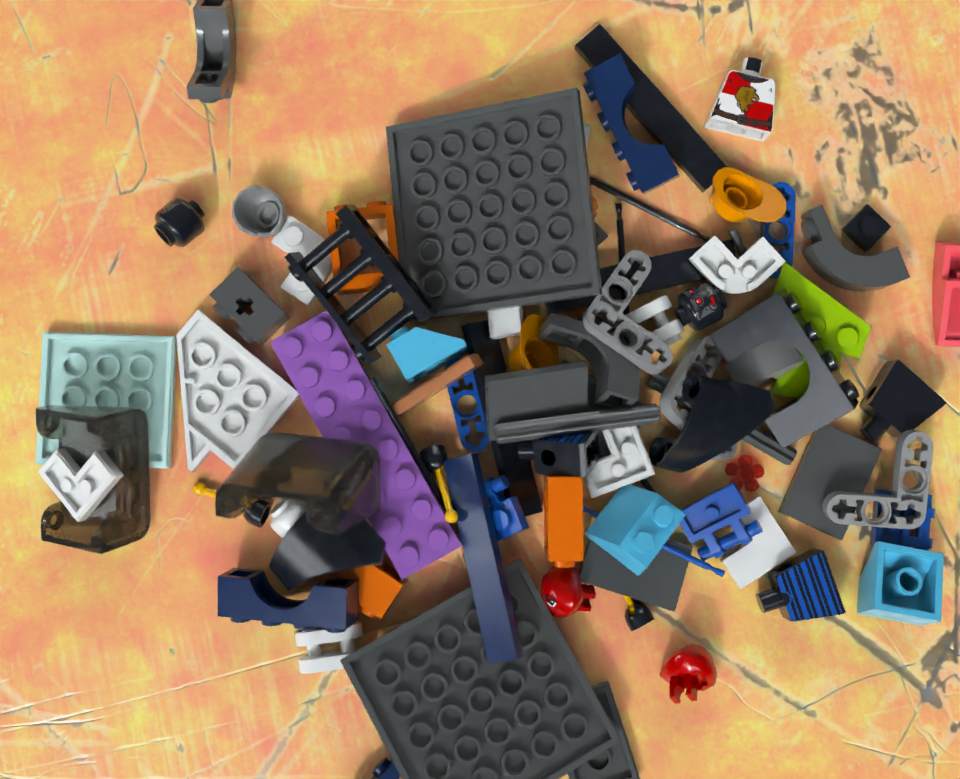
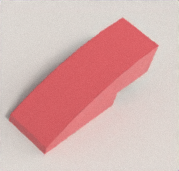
(946, 294)

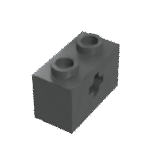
(238, 290)

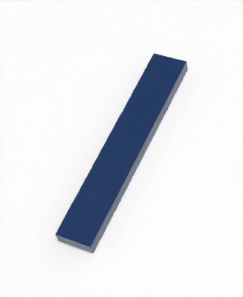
(483, 559)

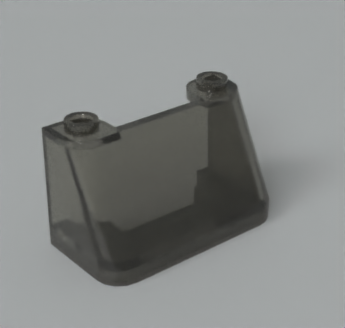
(329, 474)
(125, 510)

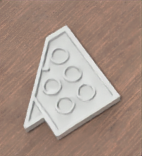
(225, 393)

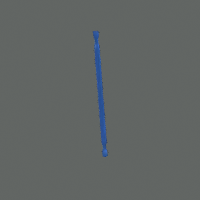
(673, 550)

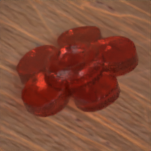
(744, 473)

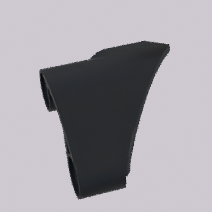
(718, 419)
(312, 553)

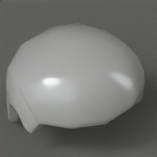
(259, 211)

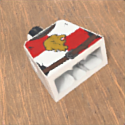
(744, 103)

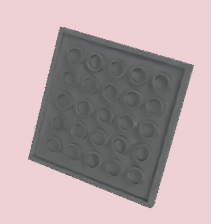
(496, 205)
(469, 719)

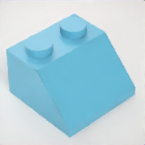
(423, 351)
(635, 526)
(902, 584)

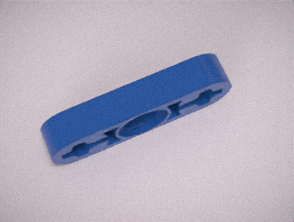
(788, 222)
(480, 426)

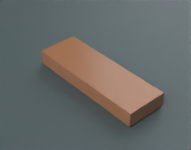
(437, 384)

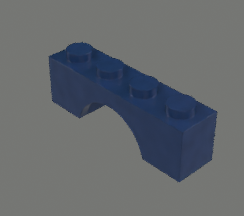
(612, 87)
(249, 596)

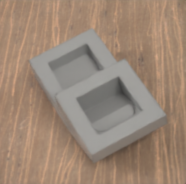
(764, 362)

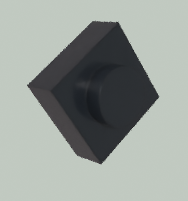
(866, 228)

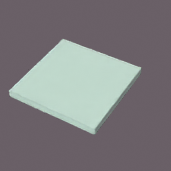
(112, 373)

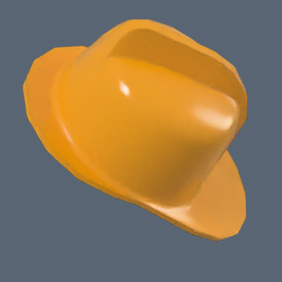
(744, 196)
(531, 351)

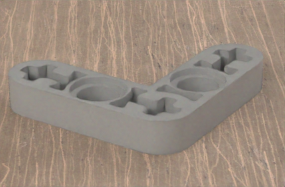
(613, 313)
(705, 367)
(900, 495)

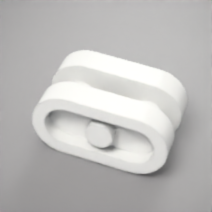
(666, 331)
(325, 661)

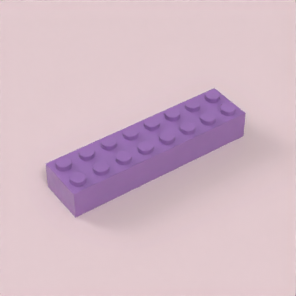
(348, 408)

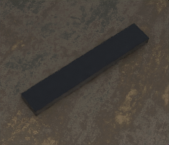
(656, 113)
(666, 272)
(508, 463)

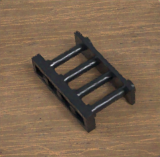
(372, 253)

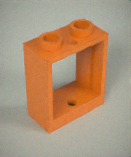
(374, 210)
(563, 520)

